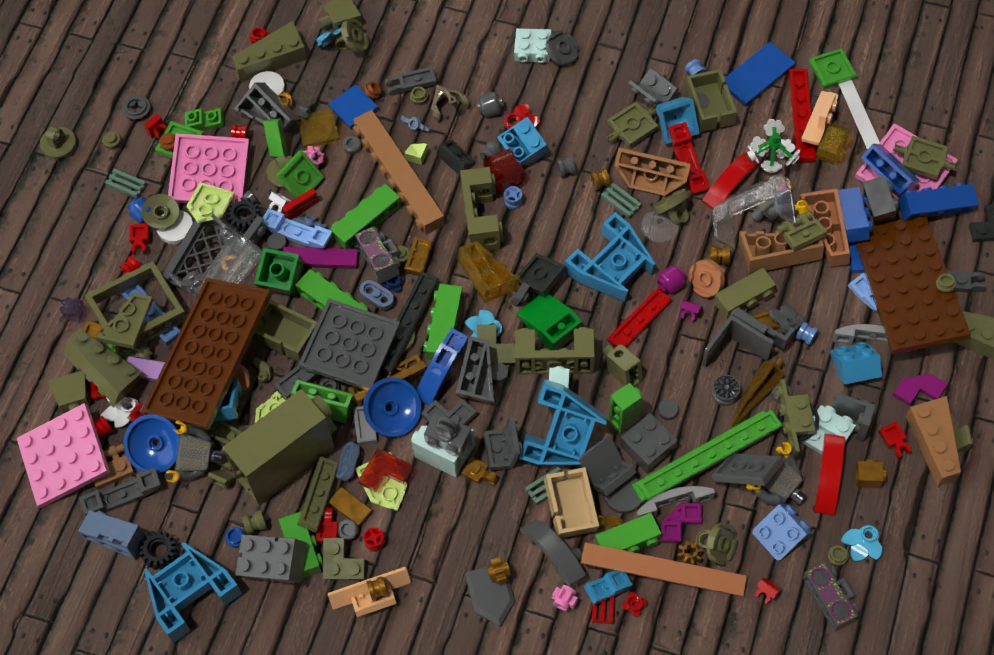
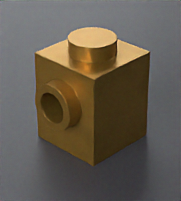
(869, 474)

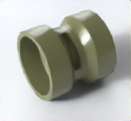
(254, 522)

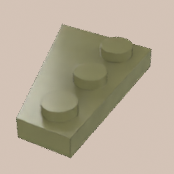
(128, 323)

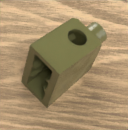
(337, 12)
(623, 365)
(70, 390)

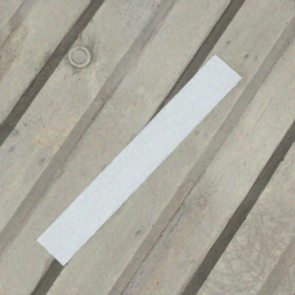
(859, 113)

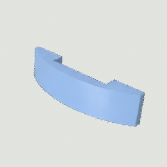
(295, 231)

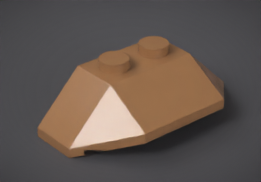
(651, 172)

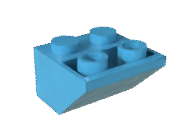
(524, 142)
(856, 363)

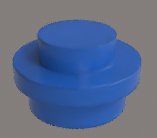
(233, 536)

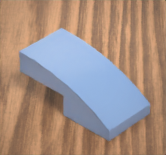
(862, 291)

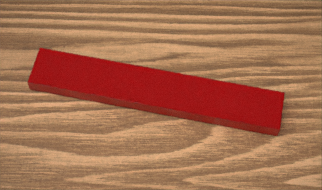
(801, 113)

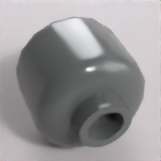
(490, 104)

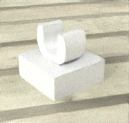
(278, 199)

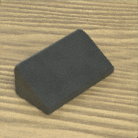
(455, 156)

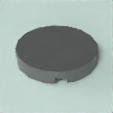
(561, 48)
(623, 499)

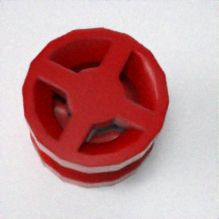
(239, 132)
(131, 265)
(102, 427)
(373, 534)

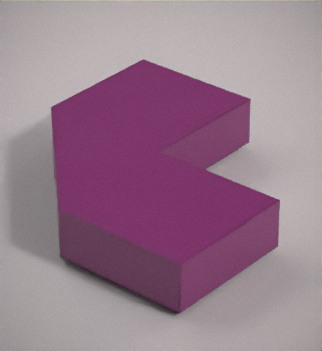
(926, 384)
(683, 514)

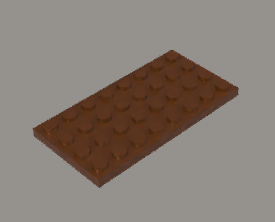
(902, 275)
(207, 353)

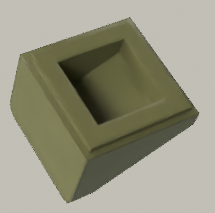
(963, 439)
(221, 479)

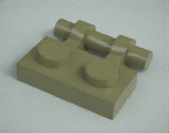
(803, 235)

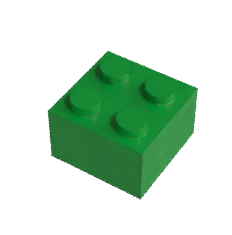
(279, 271)

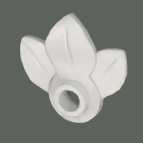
(119, 412)

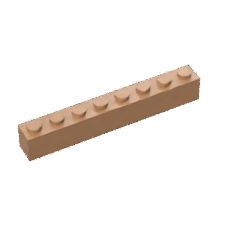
(399, 172)

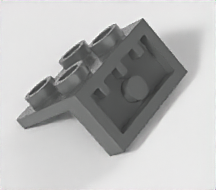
(655, 88)
(857, 410)

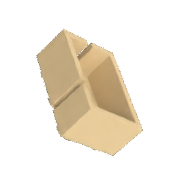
(571, 503)

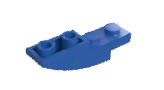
(441, 365)

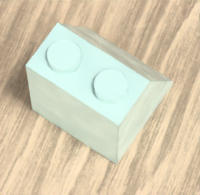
(439, 457)

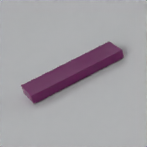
(326, 257)

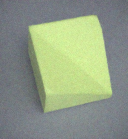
(416, 153)

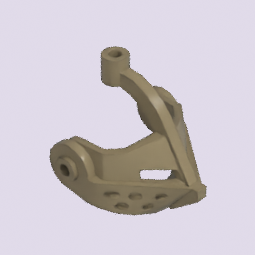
(442, 92)

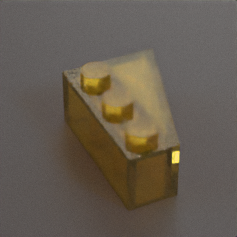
(486, 273)

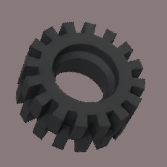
(242, 206)
(150, 542)

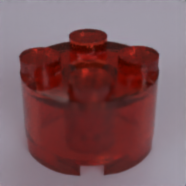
(505, 169)

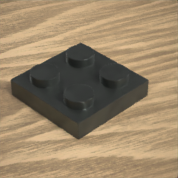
(541, 274)

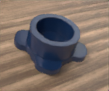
(396, 286)

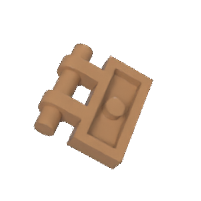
(119, 467)

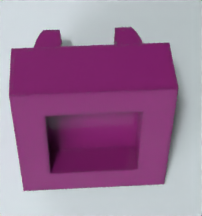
(691, 308)

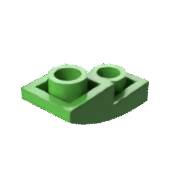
(204, 120)

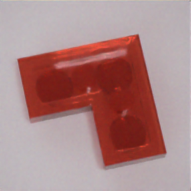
(383, 465)

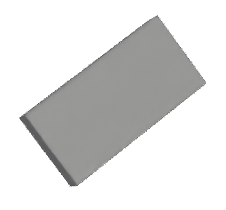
(364, 432)

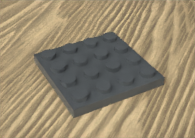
(349, 344)

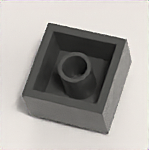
(879, 200)
(648, 443)

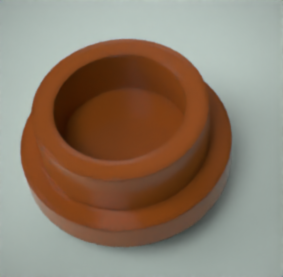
(372, 90)
(167, 141)

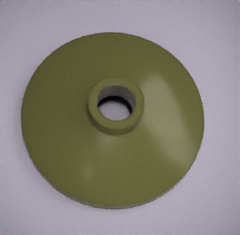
(160, 203)

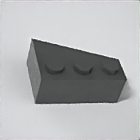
(264, 104)
(476, 374)

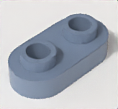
(377, 296)
(347, 461)

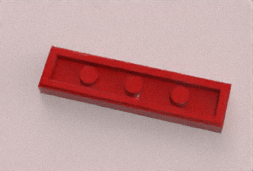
(640, 319)

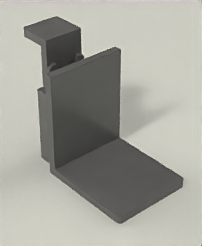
(749, 333)

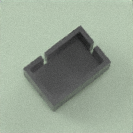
(271, 558)

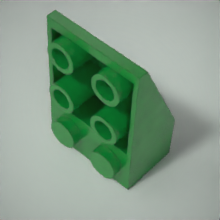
(551, 319)

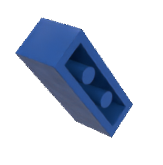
(887, 165)
(855, 214)

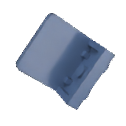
(782, 530)

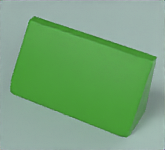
(275, 137)

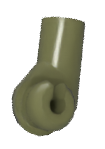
(264, 369)

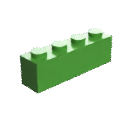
(367, 214)
(318, 290)
(444, 315)

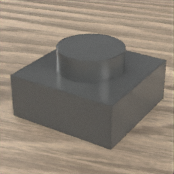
(521, 294)

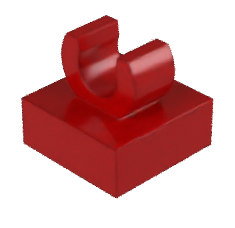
(154, 126)
(768, 588)

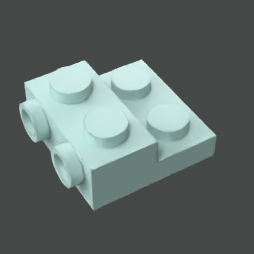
(531, 45)
(830, 424)

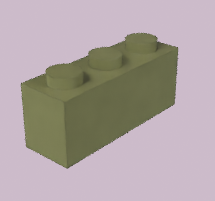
(745, 293)

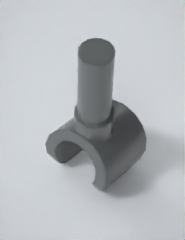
(305, 111)

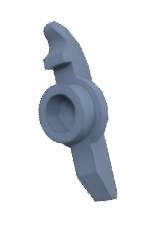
(414, 123)
(309, 221)

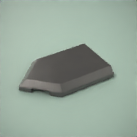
(487, 597)

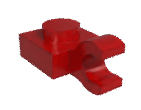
(327, 528)

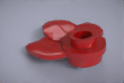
(519, 113)

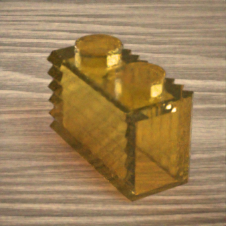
(833, 143)

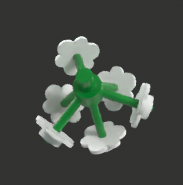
(776, 144)

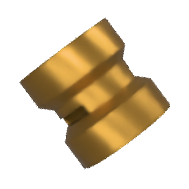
(720, 255)

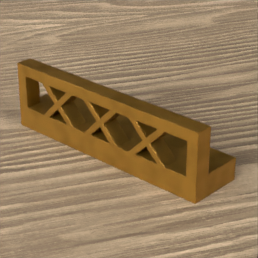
(408, 374)

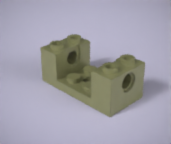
(477, 188)
(539, 362)

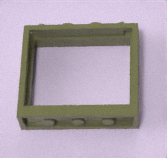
(150, 329)

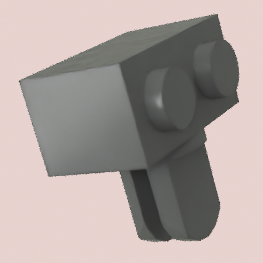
(447, 434)

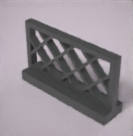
(187, 246)

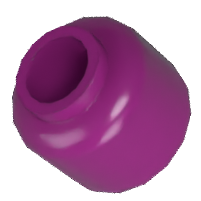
(671, 279)

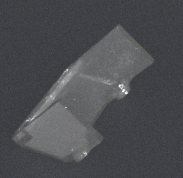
(773, 188)
(231, 263)

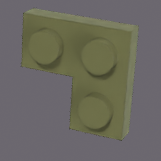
(335, 564)

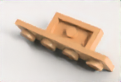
(820, 117)
(360, 596)

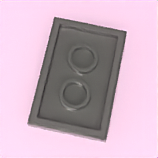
(748, 469)

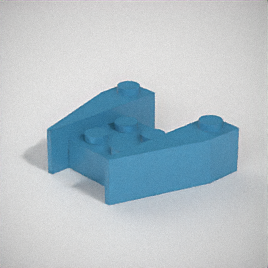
(615, 263)
(568, 429)
(182, 584)

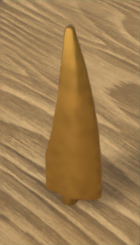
(761, 384)

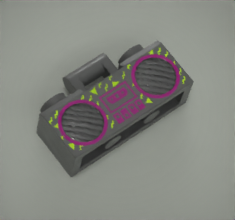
(373, 247)
(829, 597)

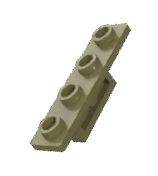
(796, 414)

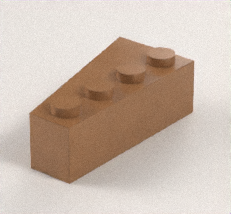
(773, 252)

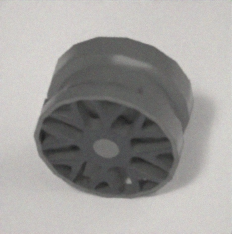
(725, 391)

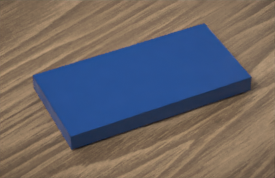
(758, 73)

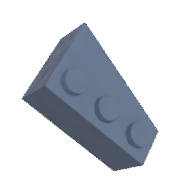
(112, 533)

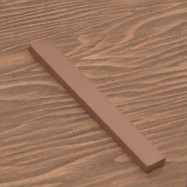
(663, 569)

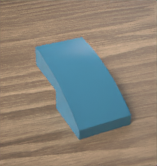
(607, 586)

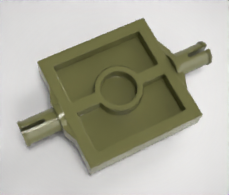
(632, 124)
(924, 157)

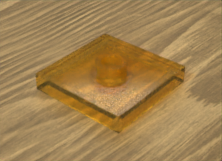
(318, 128)

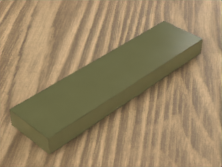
(317, 494)

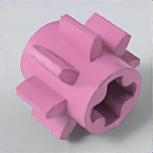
(314, 155)
(564, 597)

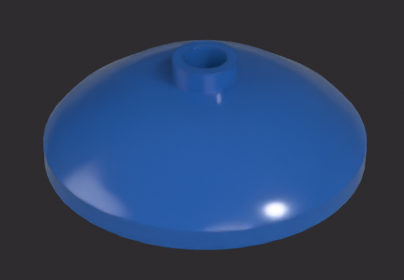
(404, 407)
(141, 446)

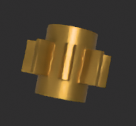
(692, 548)
(498, 570)

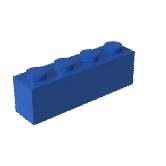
(938, 201)

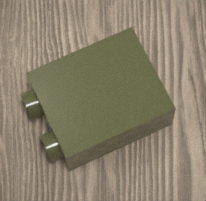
(281, 445)

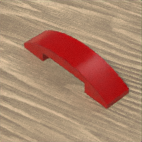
(685, 153)
(729, 180)
(829, 474)

